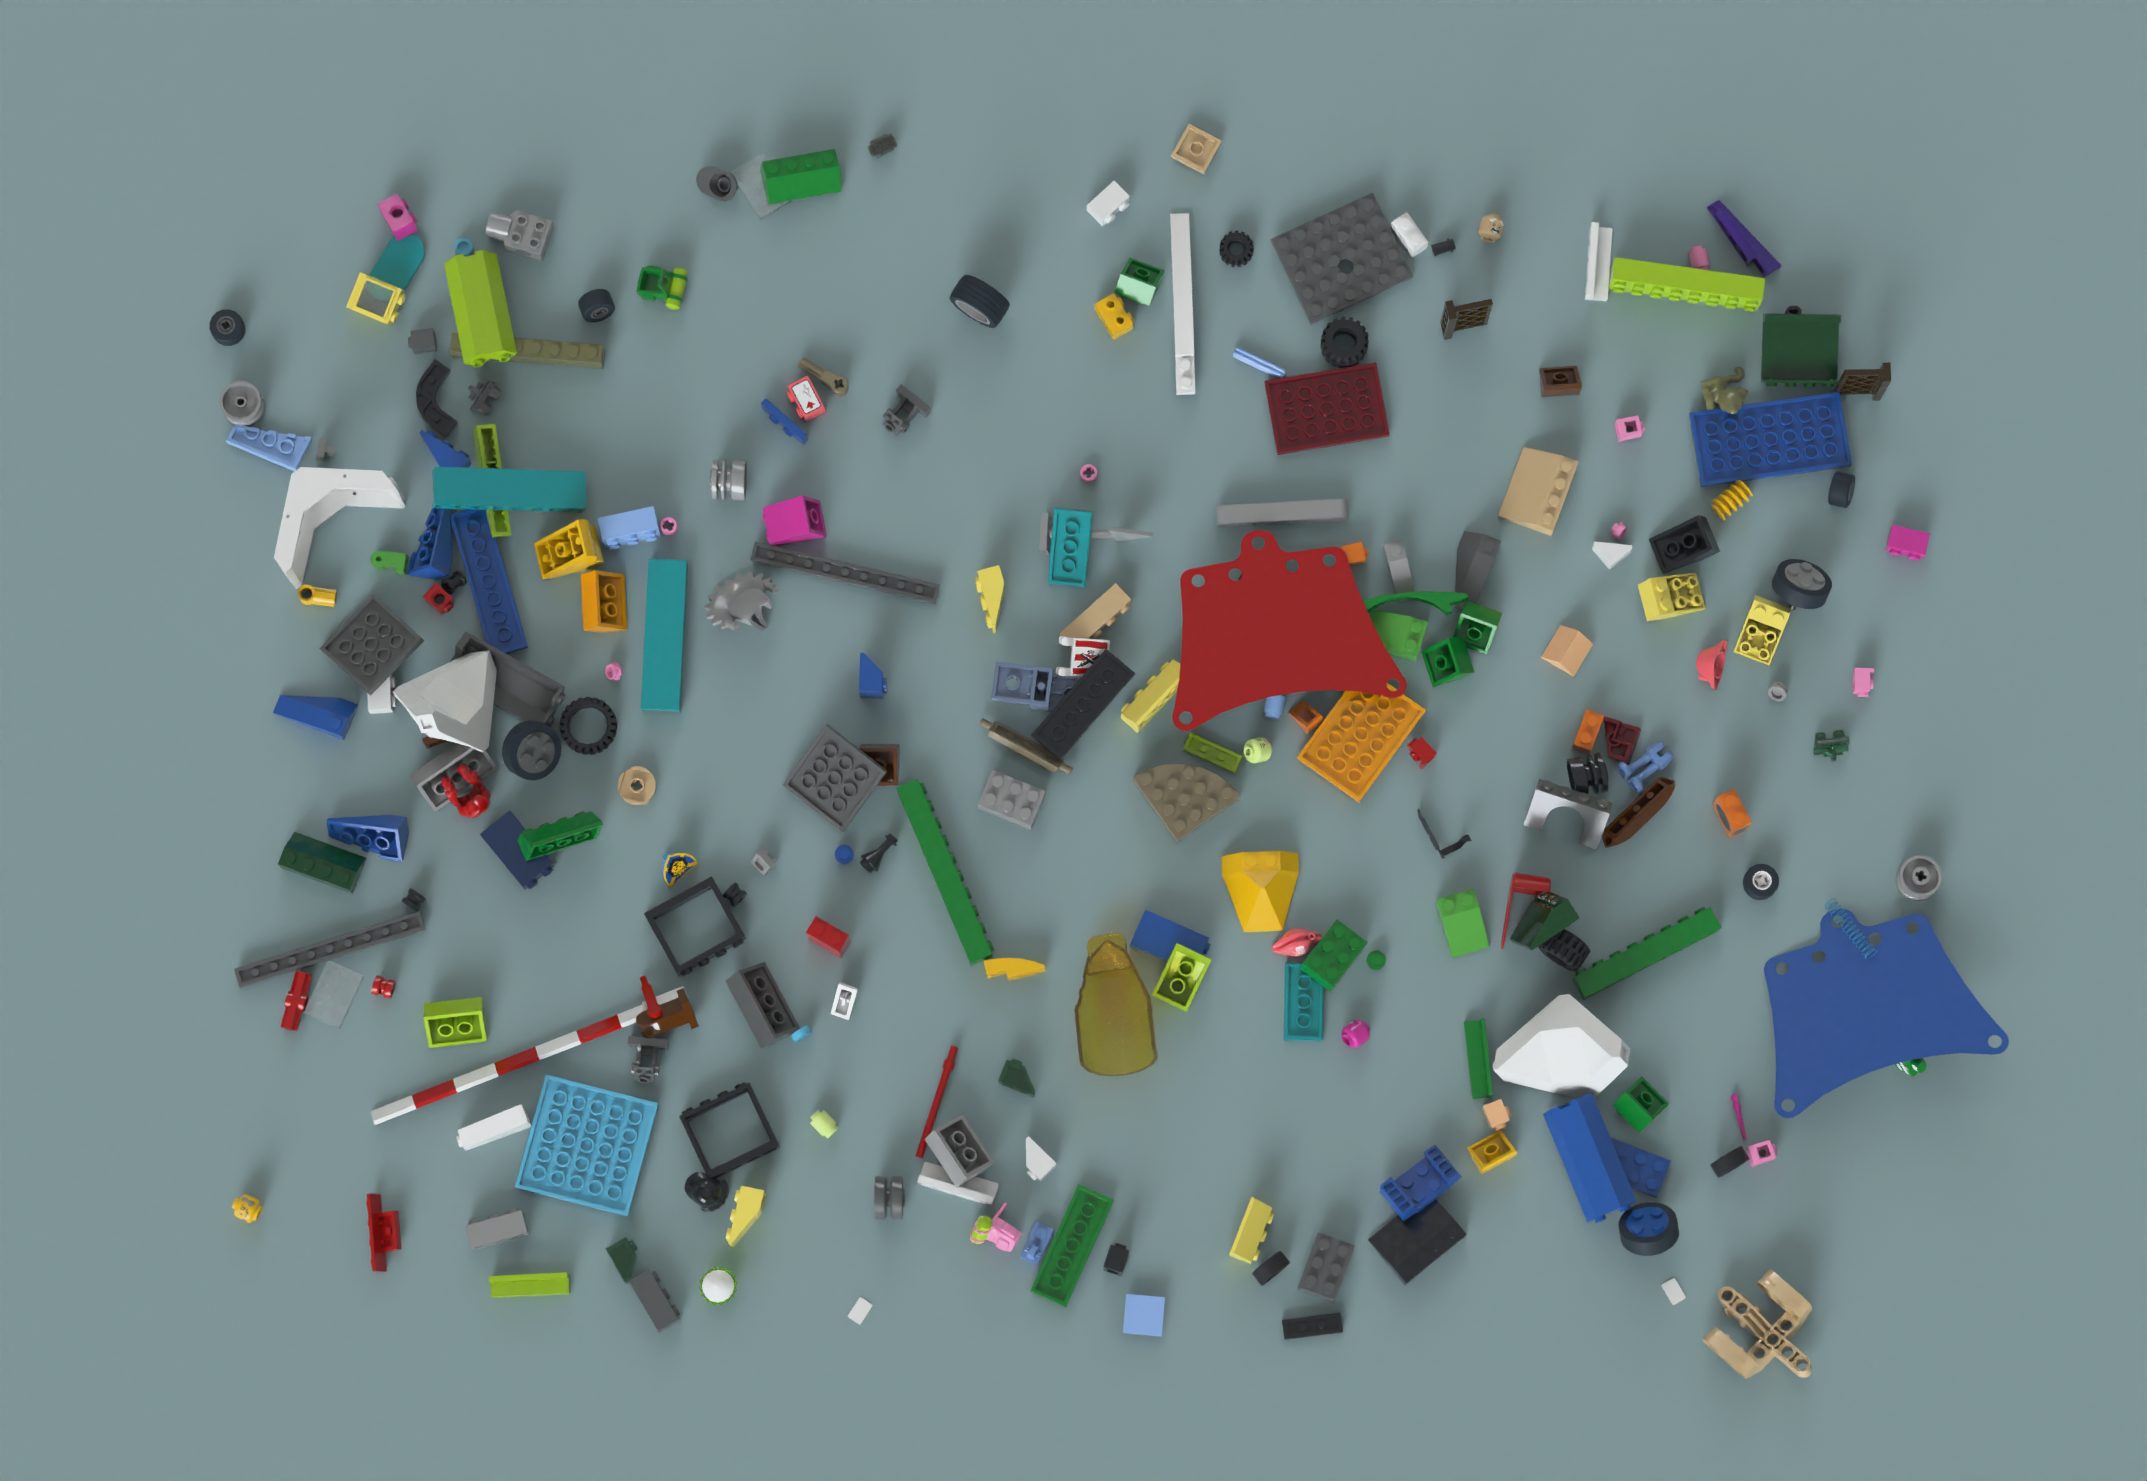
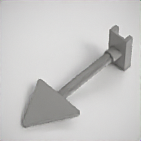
(1118, 533)

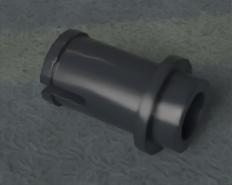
(1443, 247)

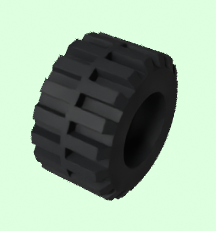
(1350, 328)
(1565, 950)

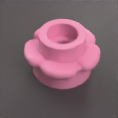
(1618, 531)
(613, 671)

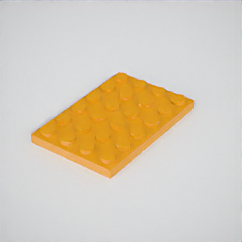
(1360, 739)

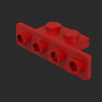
(383, 1230)

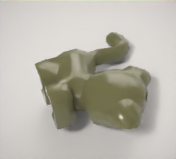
(1715, 391)

